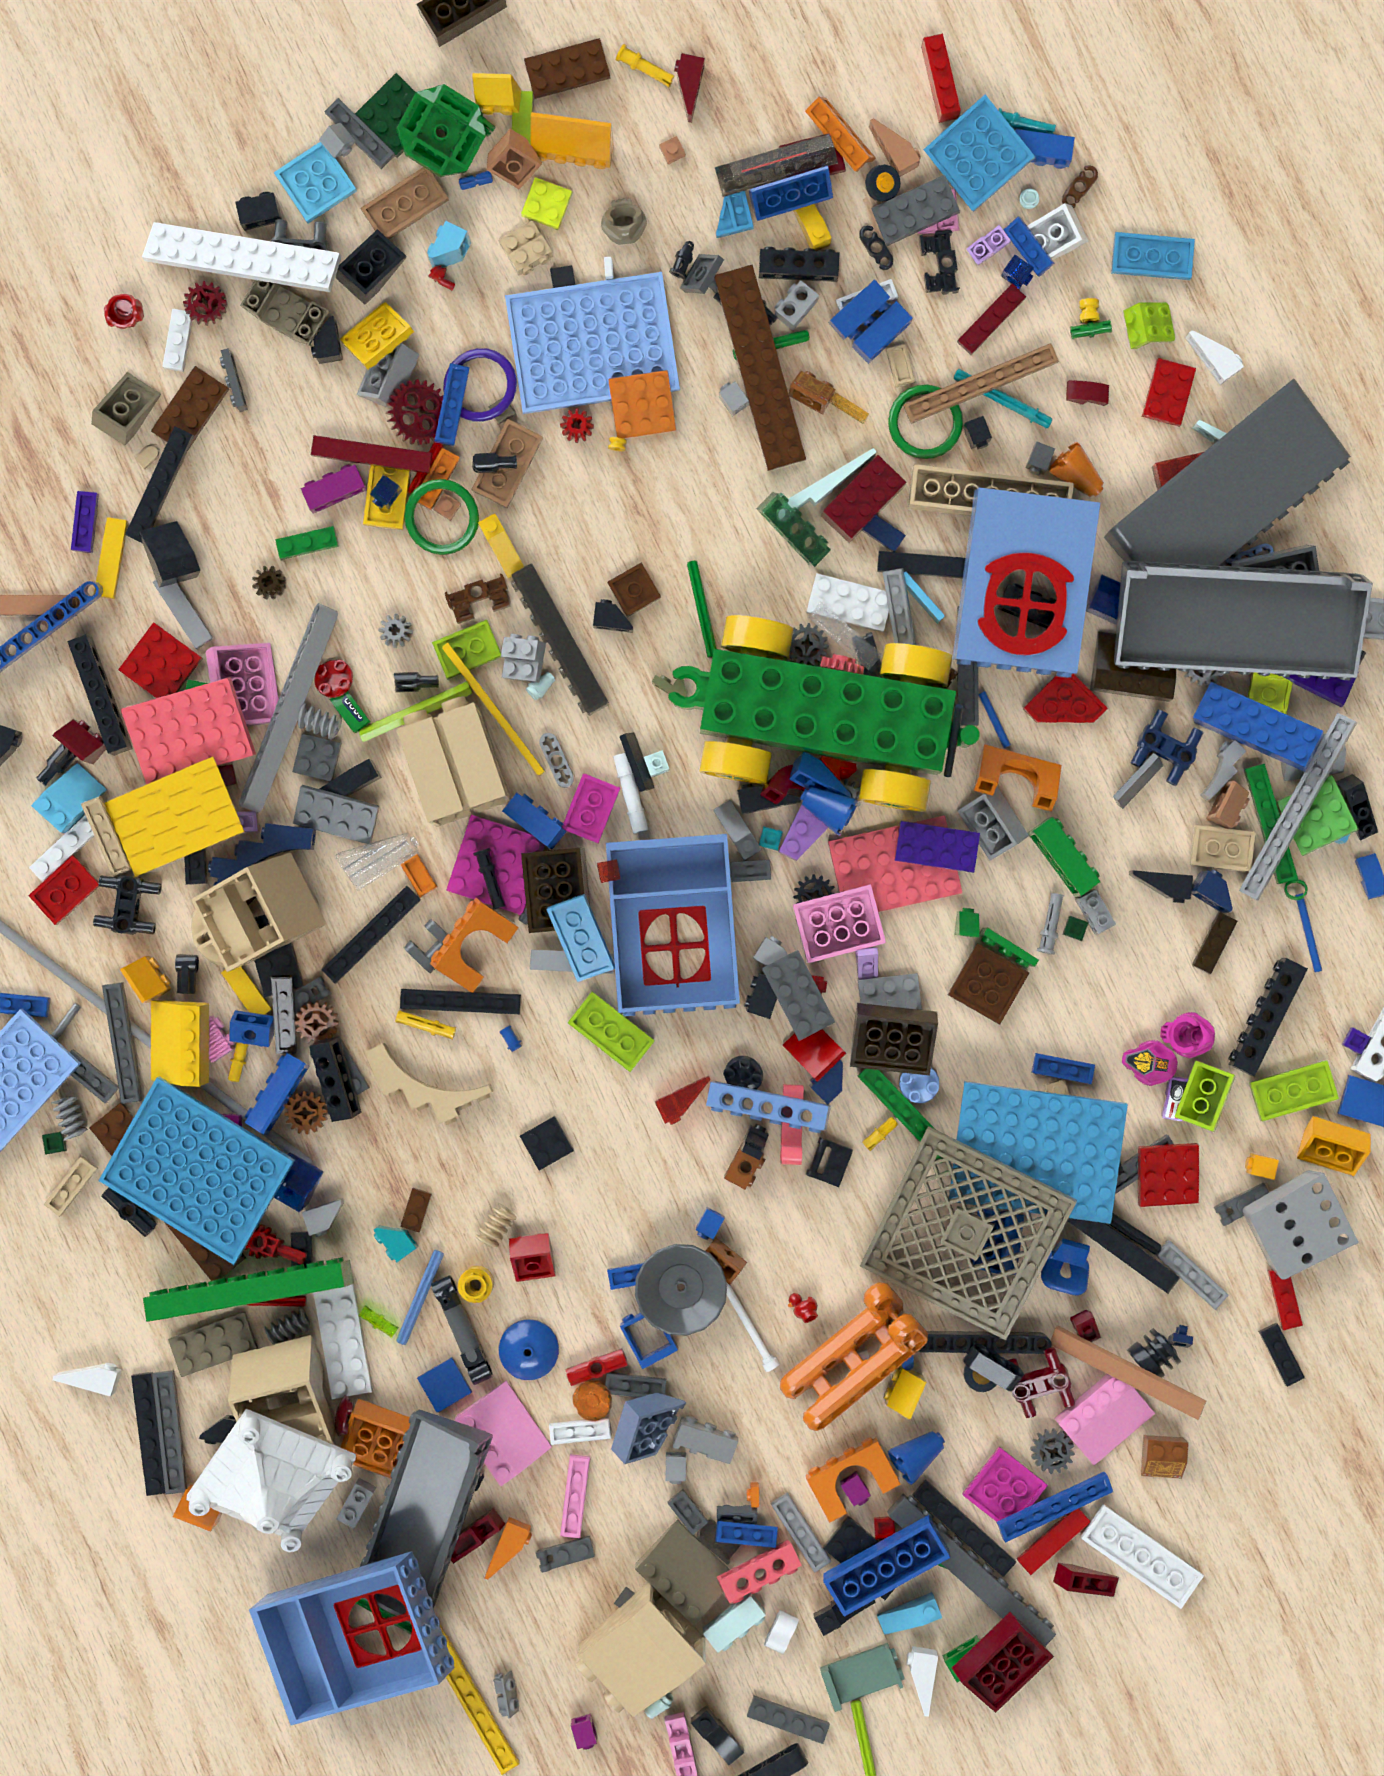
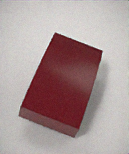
(1087, 391)

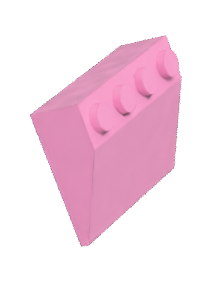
(251, 675)
(839, 923)
(1104, 1417)
(515, 1434)

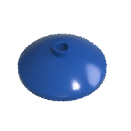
(533, 1336)

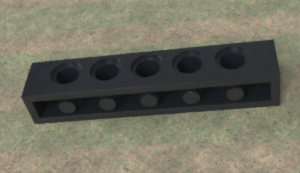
(99, 695)
(1295, 975)

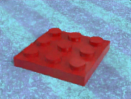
(160, 662)
(1168, 1174)

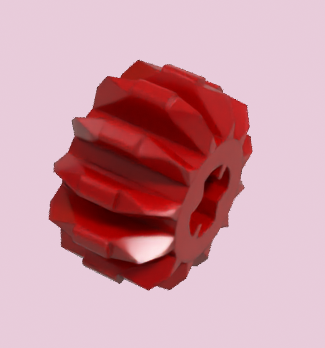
(585, 425)

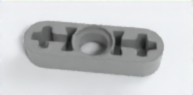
(545, 749)

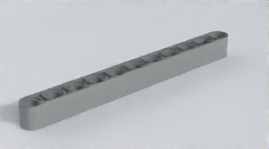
(288, 708)

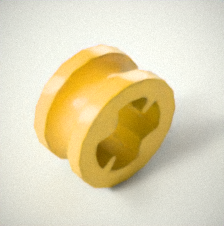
(617, 444)

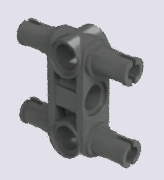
(319, 241)

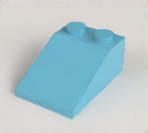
(62, 800)

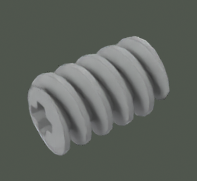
(318, 722)
(70, 1117)

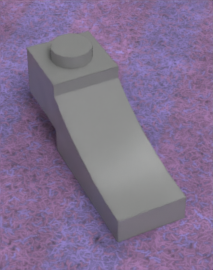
(1225, 770)

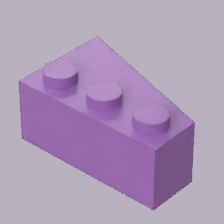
(802, 834)

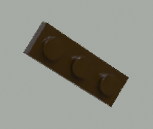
(1214, 943)

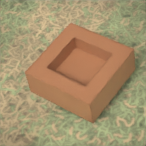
(672, 150)
(447, 506)

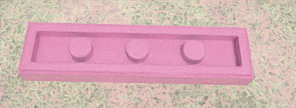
(575, 1496)

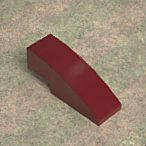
(477, 1534)

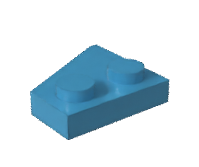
(734, 216)

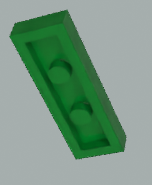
(306, 542)

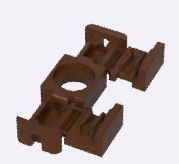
(460, 599)

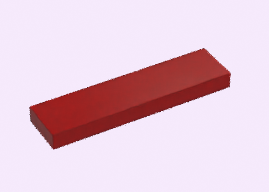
(1053, 1540)

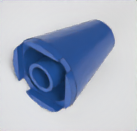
(829, 808)
(916, 1455)

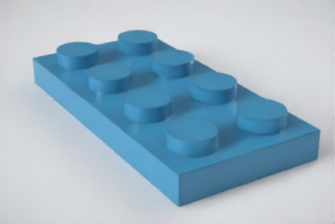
(1152, 256)
(581, 938)

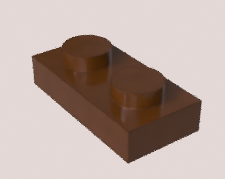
(416, 1210)

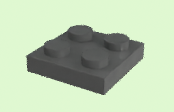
(317, 757)

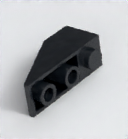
(1359, 805)

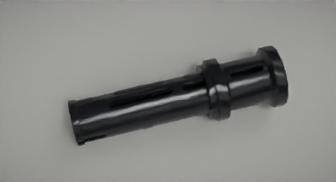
(487, 869)

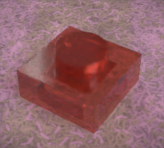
(608, 871)

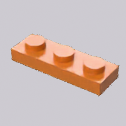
(441, 469)

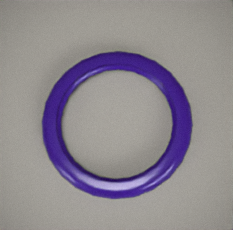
(511, 383)

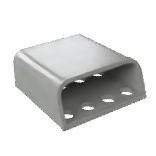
(1294, 1226)

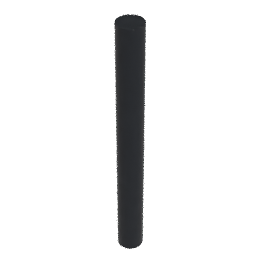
(953, 740)

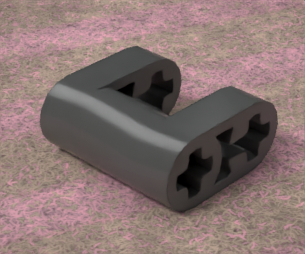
(425, 958)

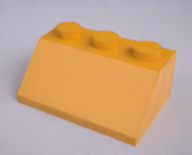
(1334, 1146)

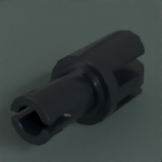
(492, 462)
(414, 682)
(56, 763)

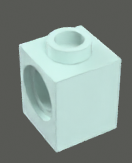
(656, 763)

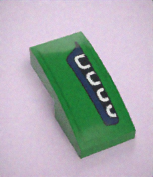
(350, 712)

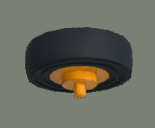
(882, 183)

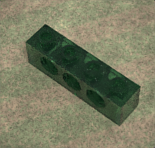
(770, 509)

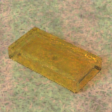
(849, 408)

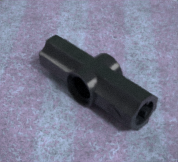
(139, 1219)

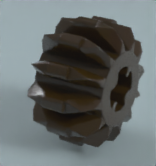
(271, 589)

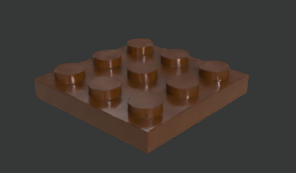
(988, 983)

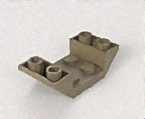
(284, 311)

